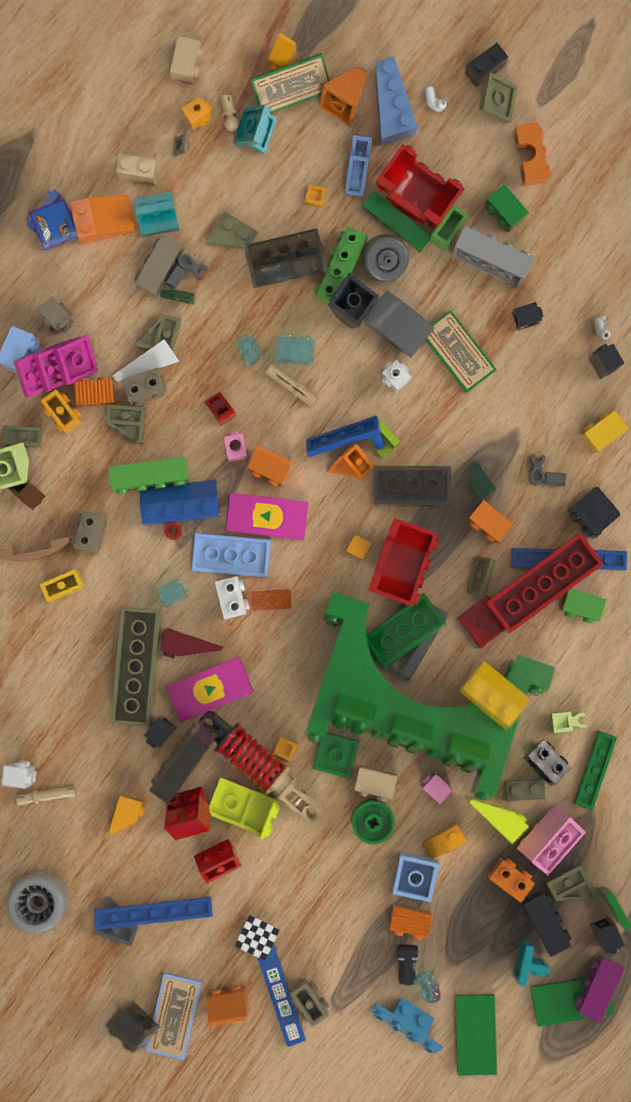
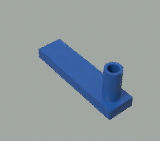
(346, 435)

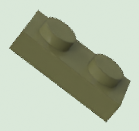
(17, 434)
(480, 576)
(525, 789)

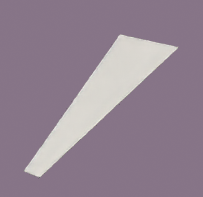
(157, 356)

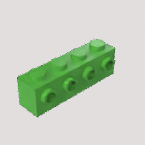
(343, 262)
(148, 474)

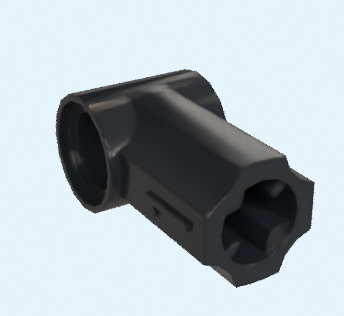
(407, 957)

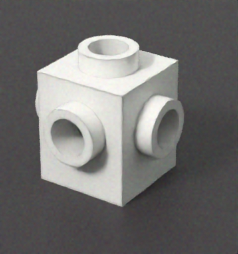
(395, 382)

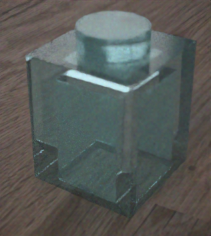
(249, 350)
(173, 592)

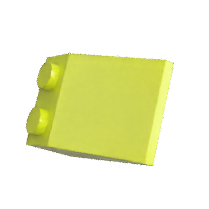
(509, 823)

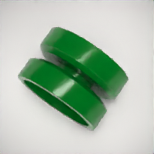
(376, 832)

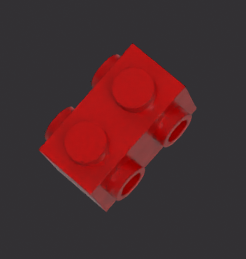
(217, 860)

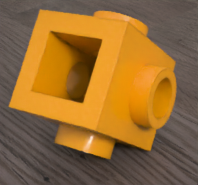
(197, 112)

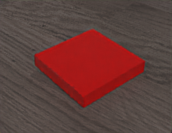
(481, 623)

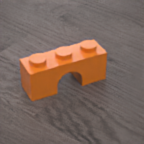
(530, 138)

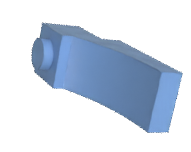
(358, 165)

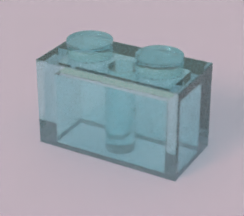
(295, 350)

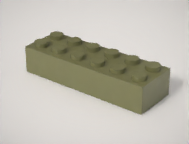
(136, 666)

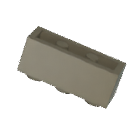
(158, 265)

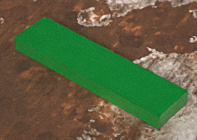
(396, 221)
(595, 770)

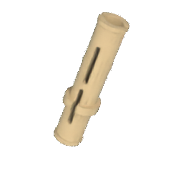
(273, 372)
(37, 797)

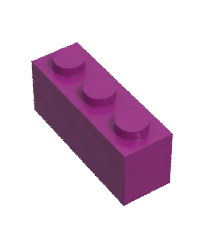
(599, 988)

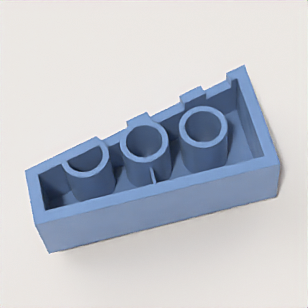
(394, 109)

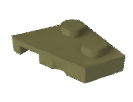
(232, 233)
(164, 329)
(127, 420)
(572, 885)

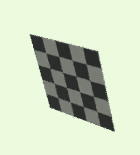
(257, 937)

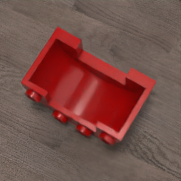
(416, 189)
(403, 562)

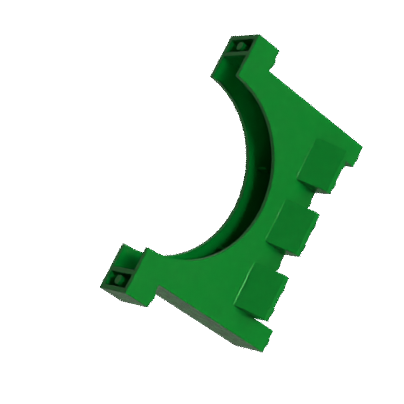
(363, 701)

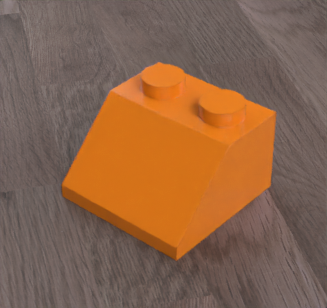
(269, 466)
(227, 1005)

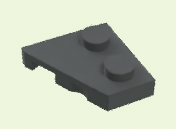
(120, 934)

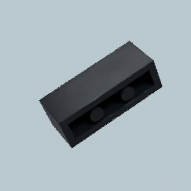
(547, 923)

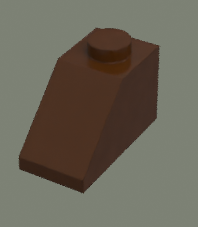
(28, 494)

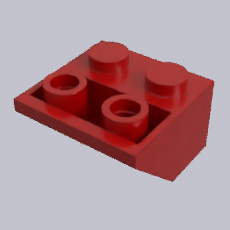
(187, 814)

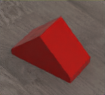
(220, 408)

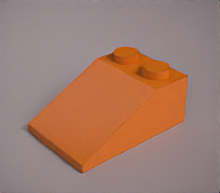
(102, 217)

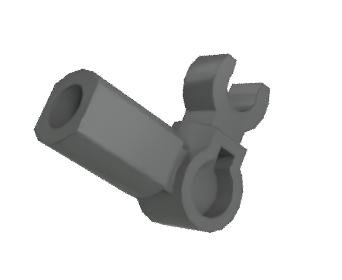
(185, 262)
(537, 476)

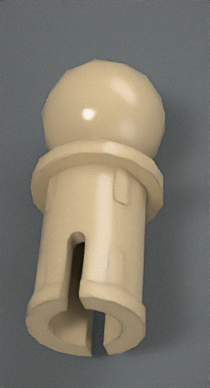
(231, 123)

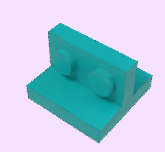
(255, 128)
(156, 214)
(526, 962)

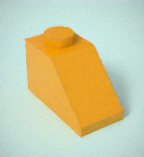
(283, 52)
(126, 813)
(444, 840)

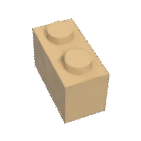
(186, 59)
(137, 169)
(375, 783)

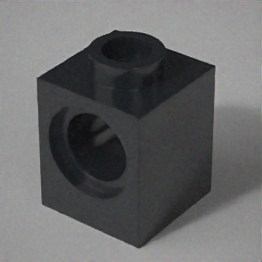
(527, 316)

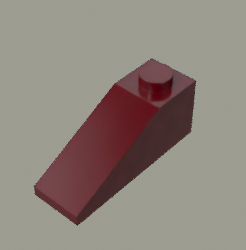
(182, 644)

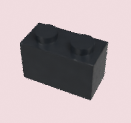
(489, 61)
(606, 360)
(159, 732)
(607, 935)

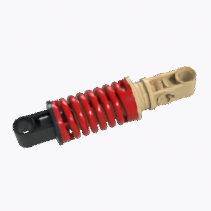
(271, 774)

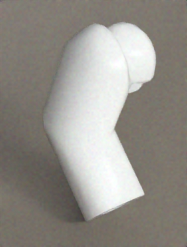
(432, 102)
(600, 330)

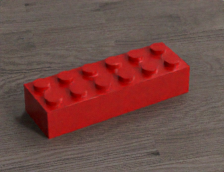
(544, 583)

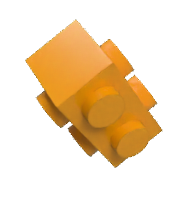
(58, 407)

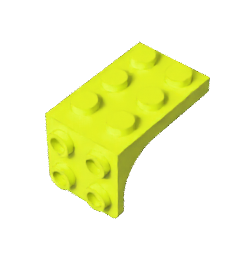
(244, 807)

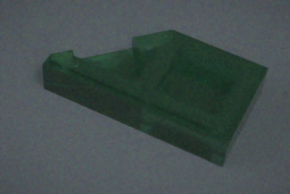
(178, 295)
(480, 482)

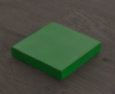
(336, 755)
(615, 908)

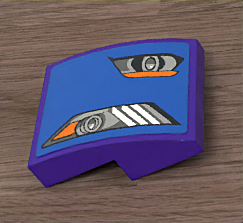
(53, 224)

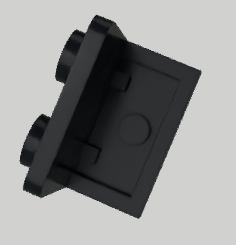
(594, 512)

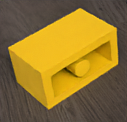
(605, 431)
(62, 585)

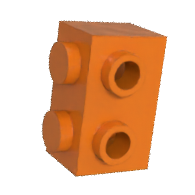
(511, 878)

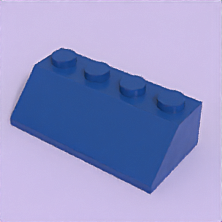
(179, 503)

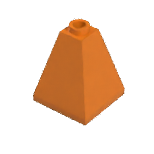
(343, 93)

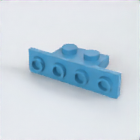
(409, 1021)

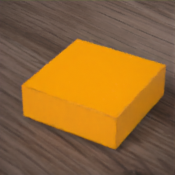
(315, 195)
(358, 547)
(285, 748)

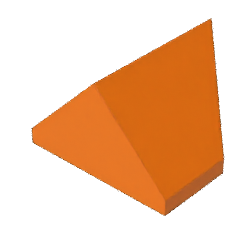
(352, 463)

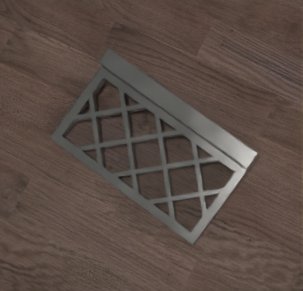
(418, 652)

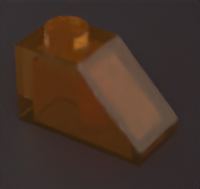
(271, 600)

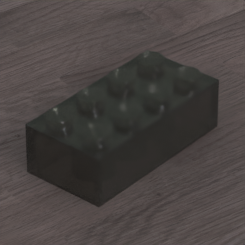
(285, 258)
(412, 486)
(183, 760)

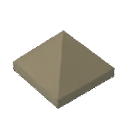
(181, 145)

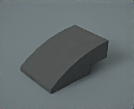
(398, 324)

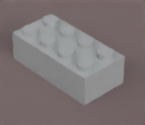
(492, 256)

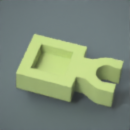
(565, 721)

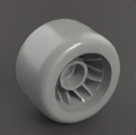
(26, 912)

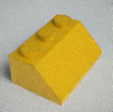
(495, 695)

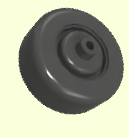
(385, 257)

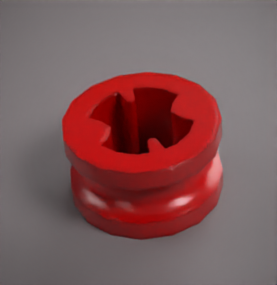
(168, 535)

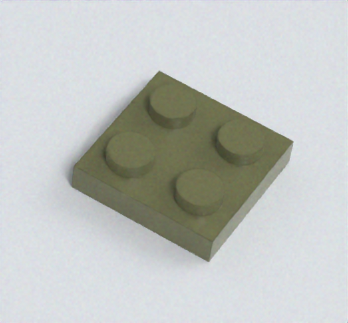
(497, 97)

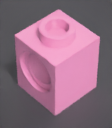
(239, 454)
(436, 787)

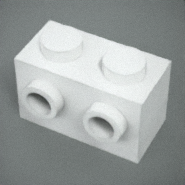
(231, 597)
(19, 774)

